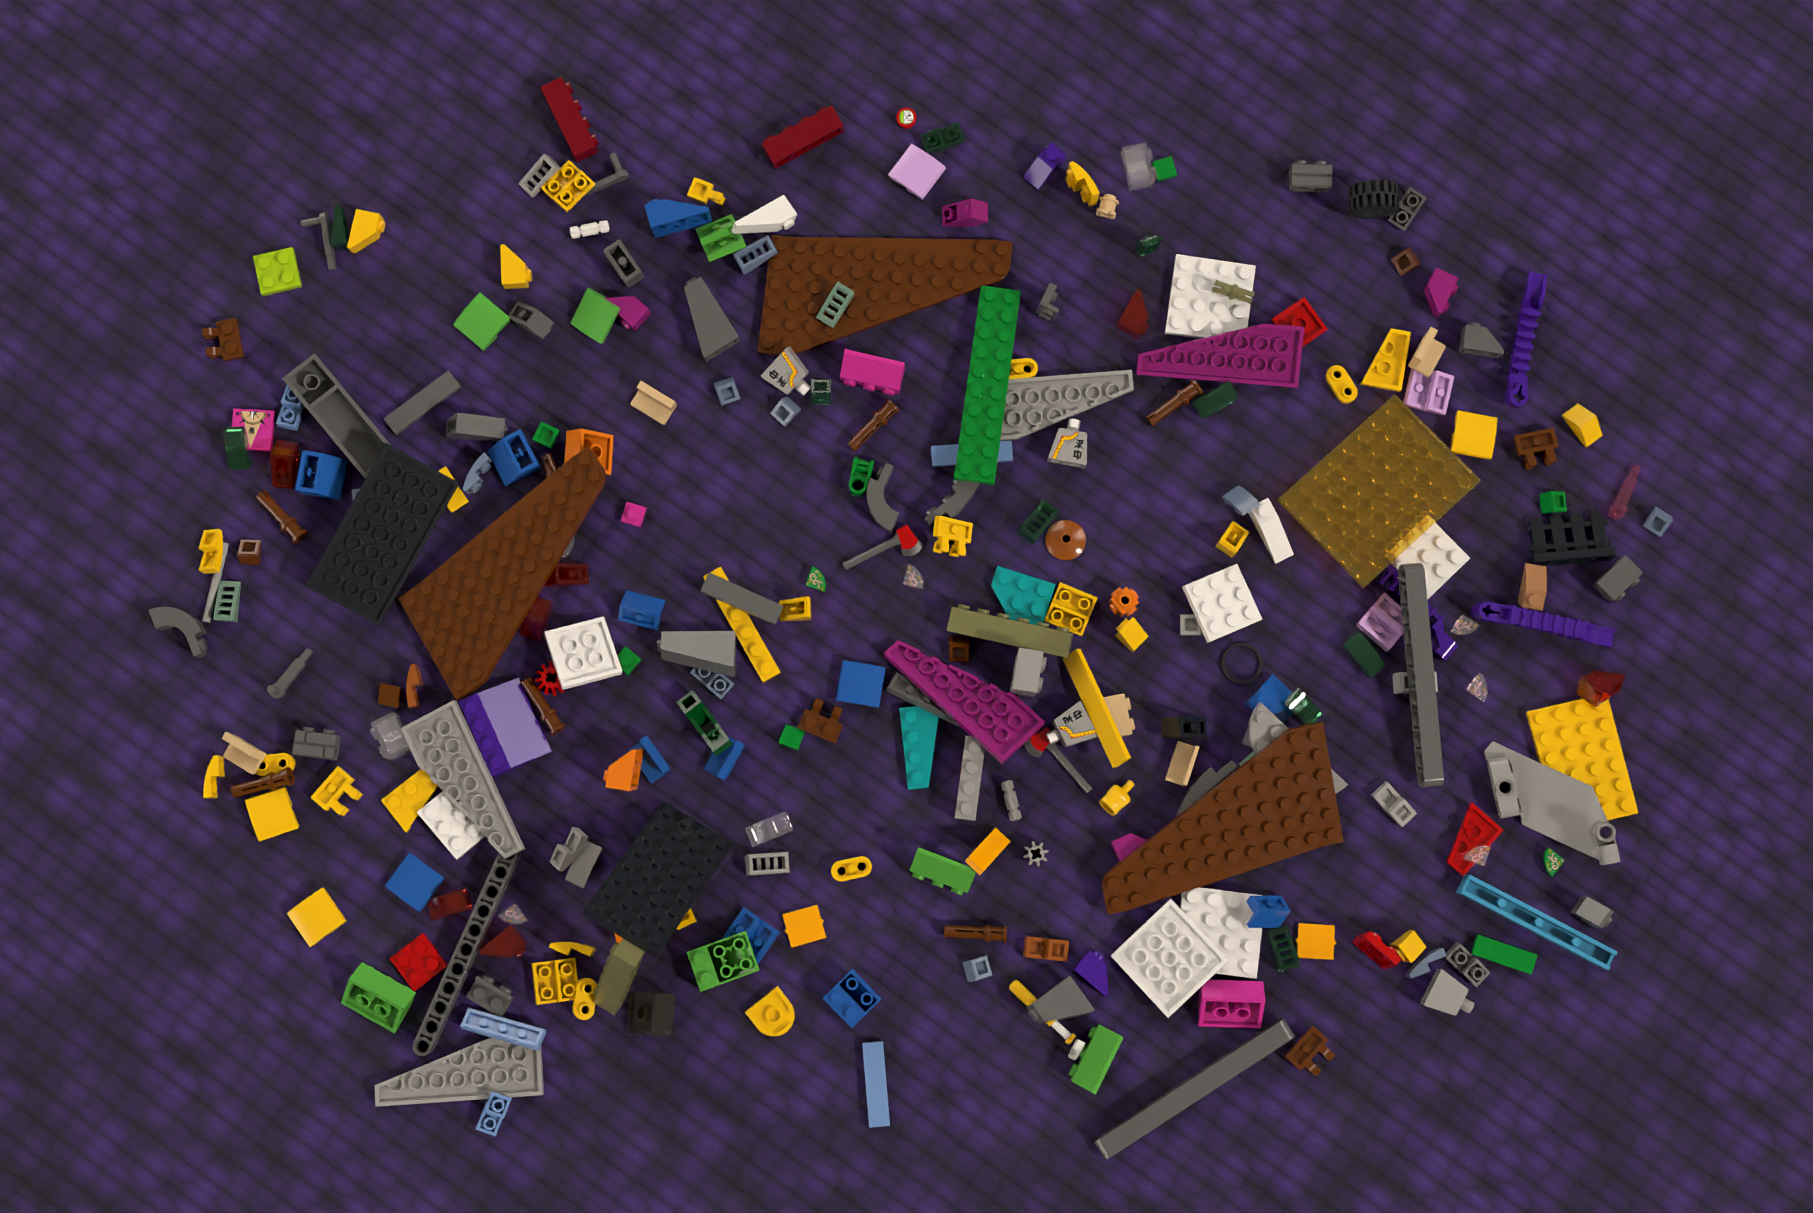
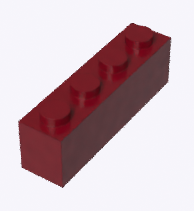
(569, 119)
(803, 136)

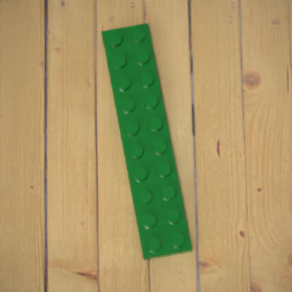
(987, 385)

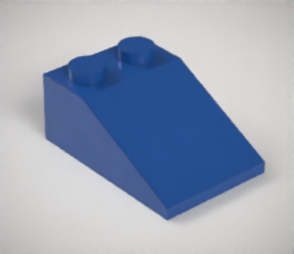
(674, 216)

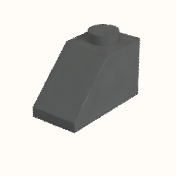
(531, 320)
(1479, 341)

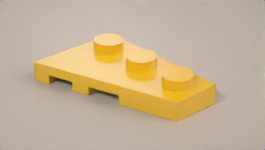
(1389, 363)
(410, 798)

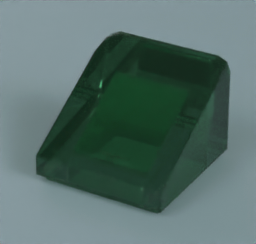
(820, 391)

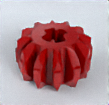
(549, 686)

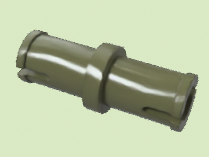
(1233, 291)

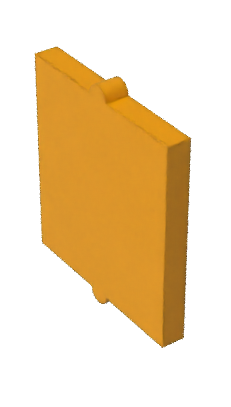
(804, 926)
(1315, 941)

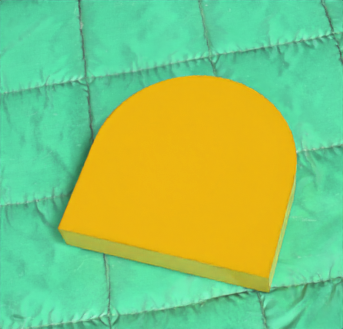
(772, 1014)

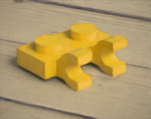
(953, 530)
(333, 788)

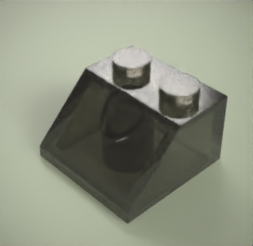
(650, 1013)

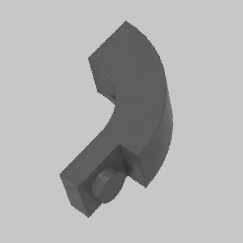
(879, 510)
(175, 618)

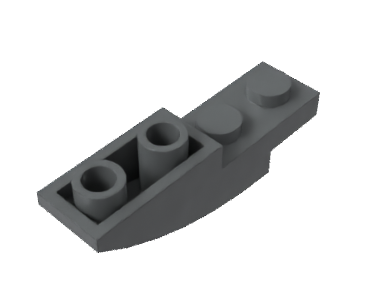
(953, 504)
(1205, 783)

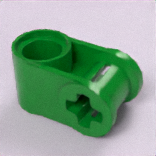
(860, 472)

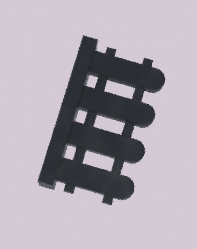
(1561, 555)

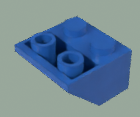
(514, 458)
(321, 475)
(852, 998)

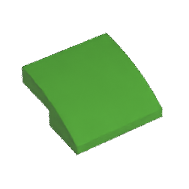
(719, 239)
(595, 315)
(481, 321)

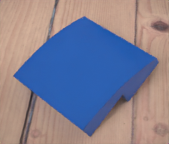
(860, 684)
(414, 882)
(759, 932)

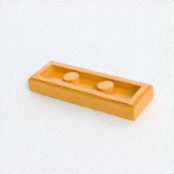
(987, 851)

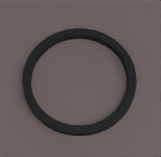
(1223, 665)

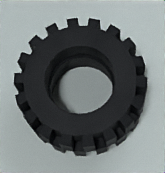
(1373, 199)

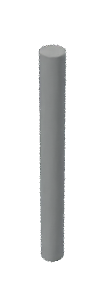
(214, 588)

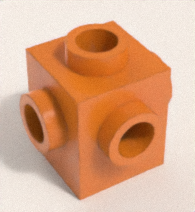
(1118, 607)

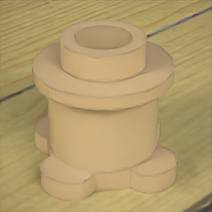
(1107, 206)

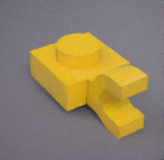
(703, 190)

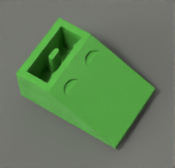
(723, 961)

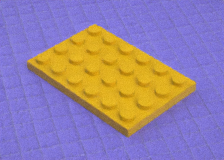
(1585, 746)

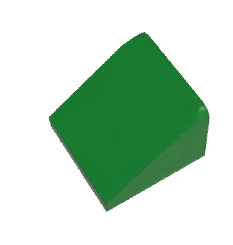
(1553, 502)
(791, 737)

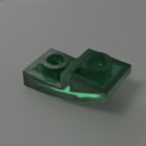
(944, 138)
(1215, 399)
(236, 448)
(1363, 652)
(1302, 707)

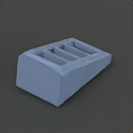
(745, 252)

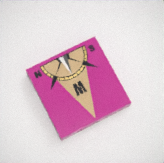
(258, 427)

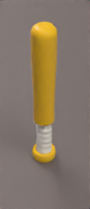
(1027, 998)

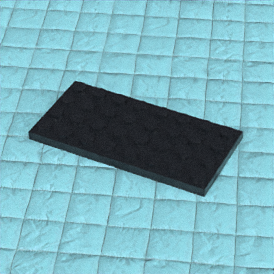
(382, 534)
(658, 879)

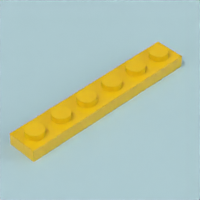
(748, 637)

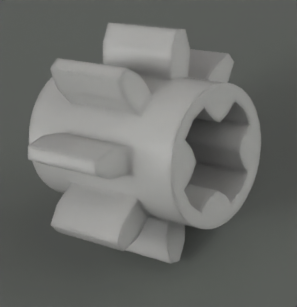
(1029, 855)

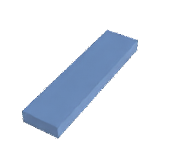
(947, 454)
(503, 1029)
(876, 1084)

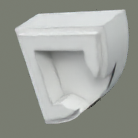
(1076, 1049)

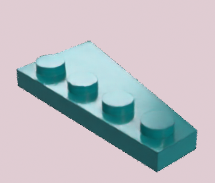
(918, 741)

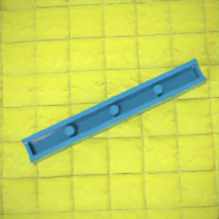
(1536, 922)

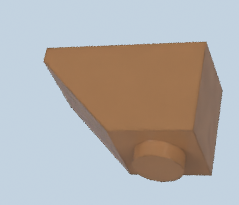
(1533, 587)

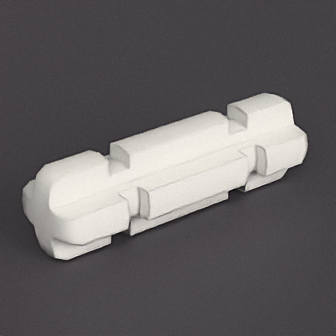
(589, 229)

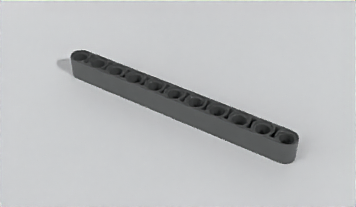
(1420, 675)
(459, 956)
(1193, 1088)

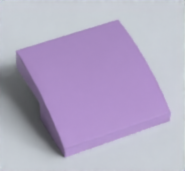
(917, 171)
(1429, 393)
(1383, 622)

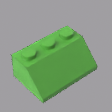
(942, 871)
(378, 997)
(1095, 1058)

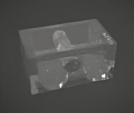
(1138, 166)
(390, 736)

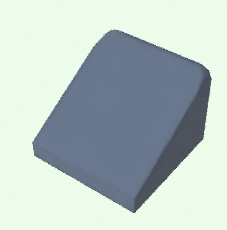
(727, 391)
(785, 411)
(1658, 521)
(977, 968)

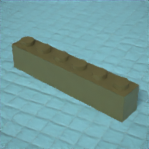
(1010, 632)
(617, 976)

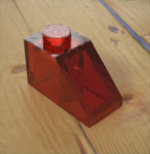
(1134, 317)
(284, 464)
(568, 575)
(536, 619)
(1599, 686)
(449, 904)
(506, 944)

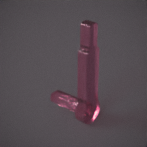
(1619, 507)

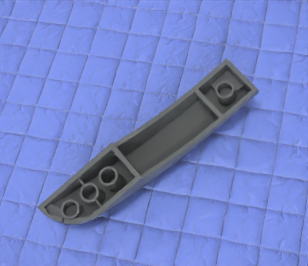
(336, 413)

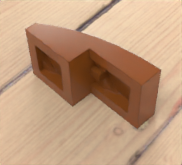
(413, 680)
(1046, 948)

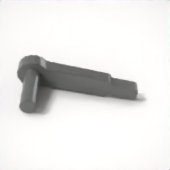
(620, 175)
(325, 222)
(279, 688)

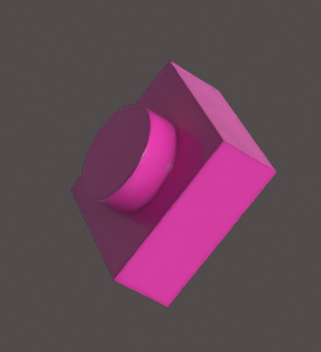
(633, 514)

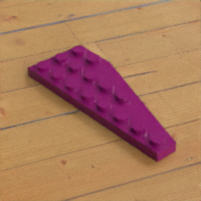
(1246, 355)
(986, 713)

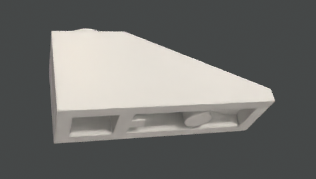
(769, 218)
(1271, 531)

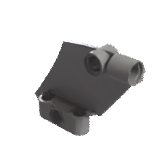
(1550, 803)

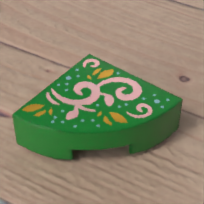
(816, 580)
(1552, 861)

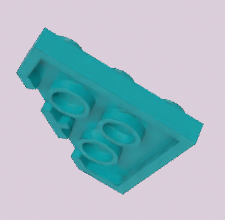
(1022, 595)

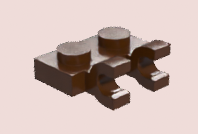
(229, 338)
(1536, 442)
(819, 725)
(1306, 1048)

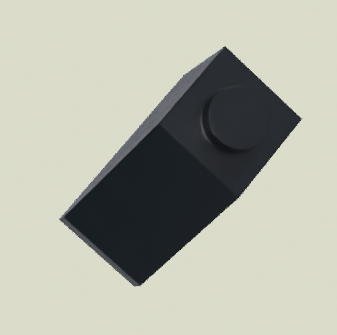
(1183, 727)

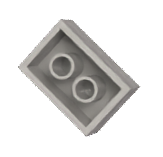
(1026, 672)

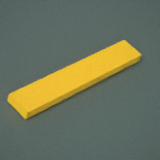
(1096, 708)

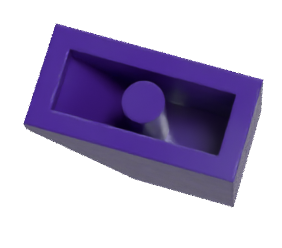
(1045, 166)
(1094, 971)

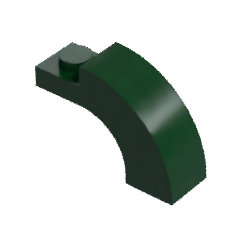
(704, 722)

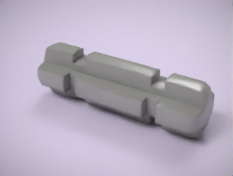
(1011, 800)

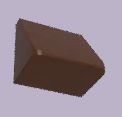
(1405, 261)
(250, 552)
(958, 649)
(389, 695)

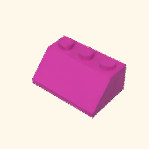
(872, 372)
(1231, 1004)

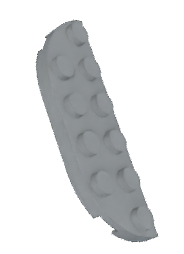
(1267, 727)

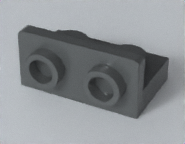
(1045, 309)
(490, 995)

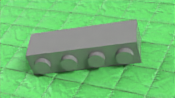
(969, 780)

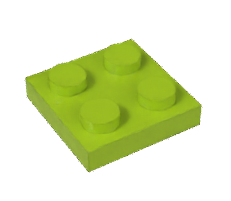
(277, 271)

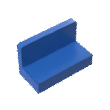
(641, 610)
(725, 761)
(653, 763)
(1268, 911)

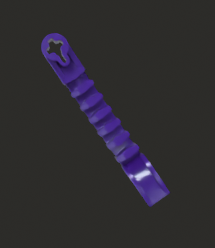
(1531, 302)
(1532, 619)
(1442, 644)

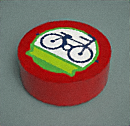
(906, 118)

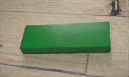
(1504, 954)

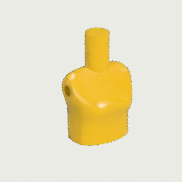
(1116, 798)

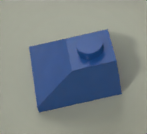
(1273, 696)

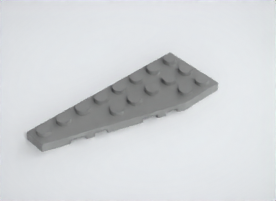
(1050, 399)
(454, 762)
(468, 1076)

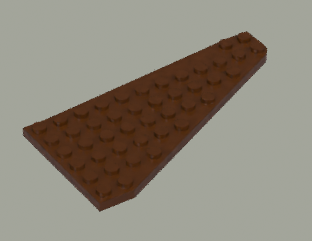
(885, 273)
(487, 587)
(1256, 816)

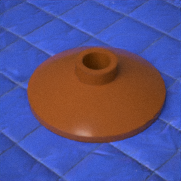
(1058, 547)

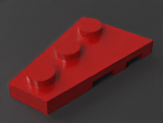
(1475, 831)

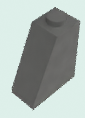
(475, 427)
(1060, 1003)

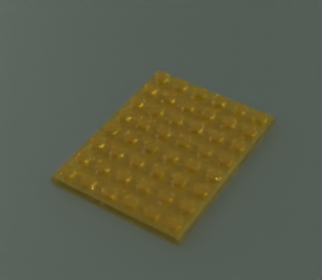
(1379, 491)

